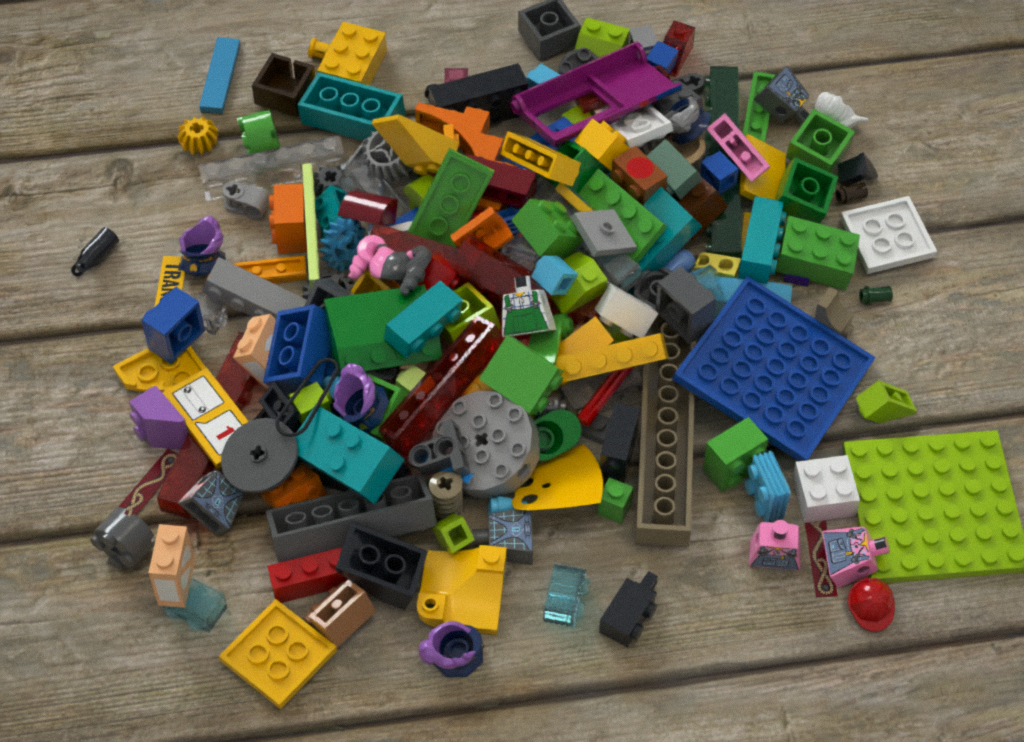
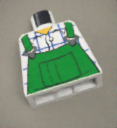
(526, 310)

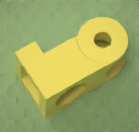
(725, 265)

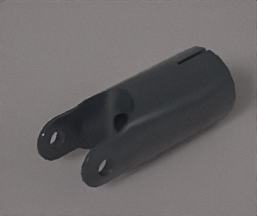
(95, 251)

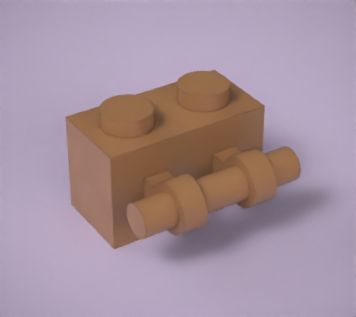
(341, 612)

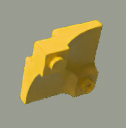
(463, 587)

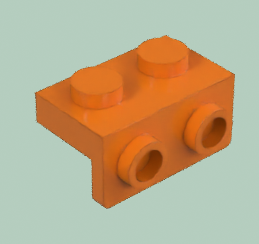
(487, 227)
(298, 487)

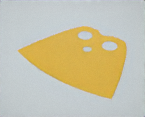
(573, 481)

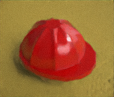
(871, 604)

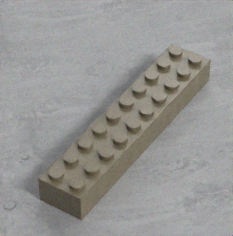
(665, 447)

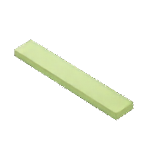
(311, 225)

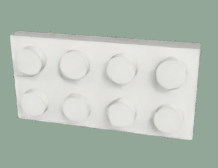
(641, 125)

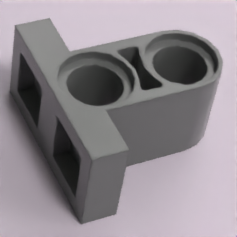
(436, 449)

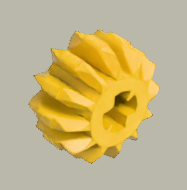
(198, 135)

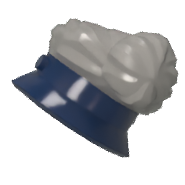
(687, 120)

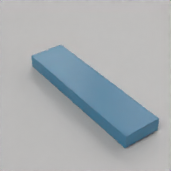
(220, 75)

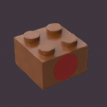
(637, 174)

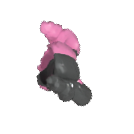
(403, 267)

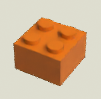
(288, 218)

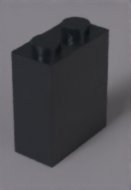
(619, 442)

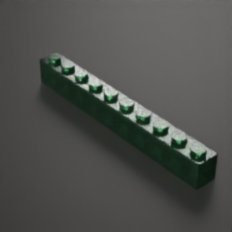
(721, 99)

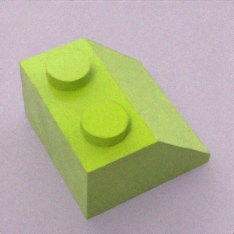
(602, 37)

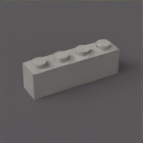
(248, 291)

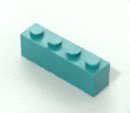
(761, 240)

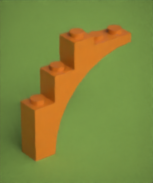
(473, 136)

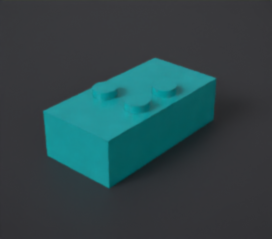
(347, 106)
(679, 231)
(347, 455)

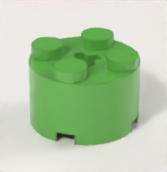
(259, 132)

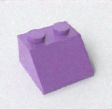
(157, 420)

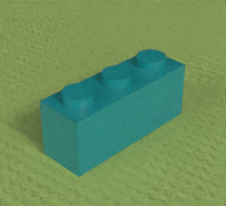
(423, 319)

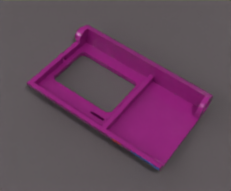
(618, 79)

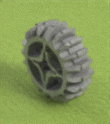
(383, 159)

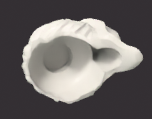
(835, 108)

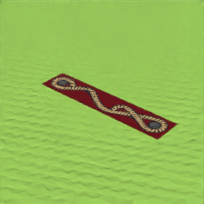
(149, 484)
(823, 583)

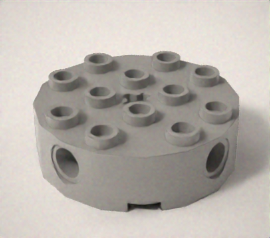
(510, 440)

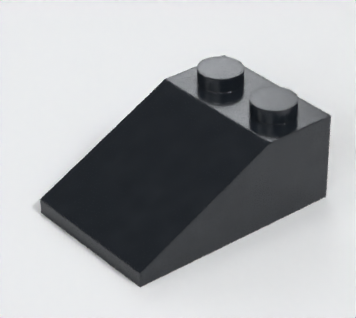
(381, 565)

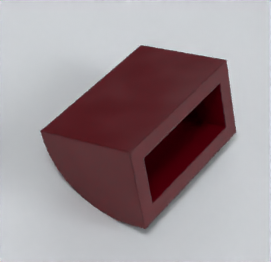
(369, 208)

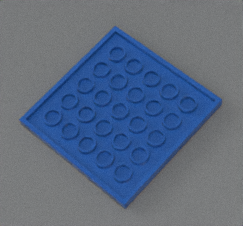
(775, 368)

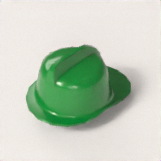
(557, 433)

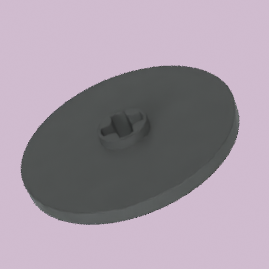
(269, 470)

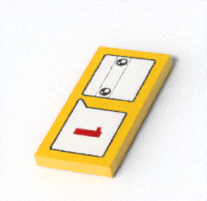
(207, 412)

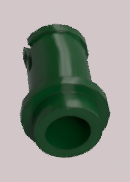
(873, 295)

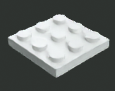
(889, 234)

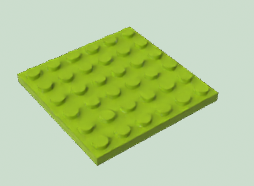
(939, 505)

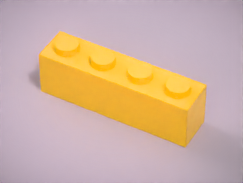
(540, 158)

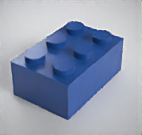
(296, 346)

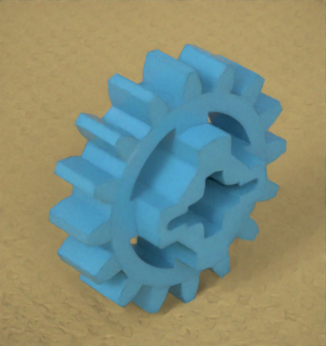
(341, 243)

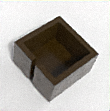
(276, 86)

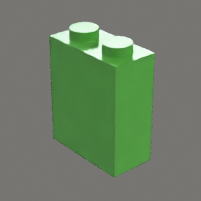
(522, 375)

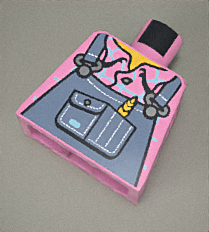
(776, 546)
(852, 553)

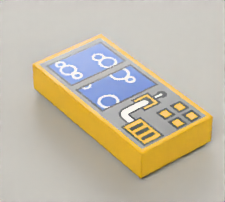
(574, 198)

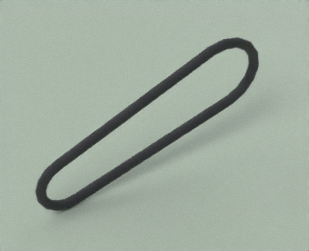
(298, 391)

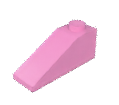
(738, 148)

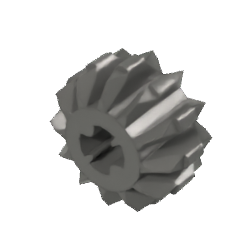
(326, 177)

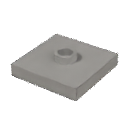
(603, 232)

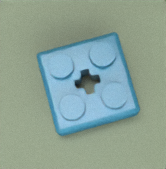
(767, 487)

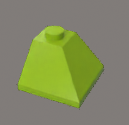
(586, 287)

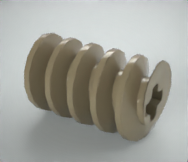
(446, 493)

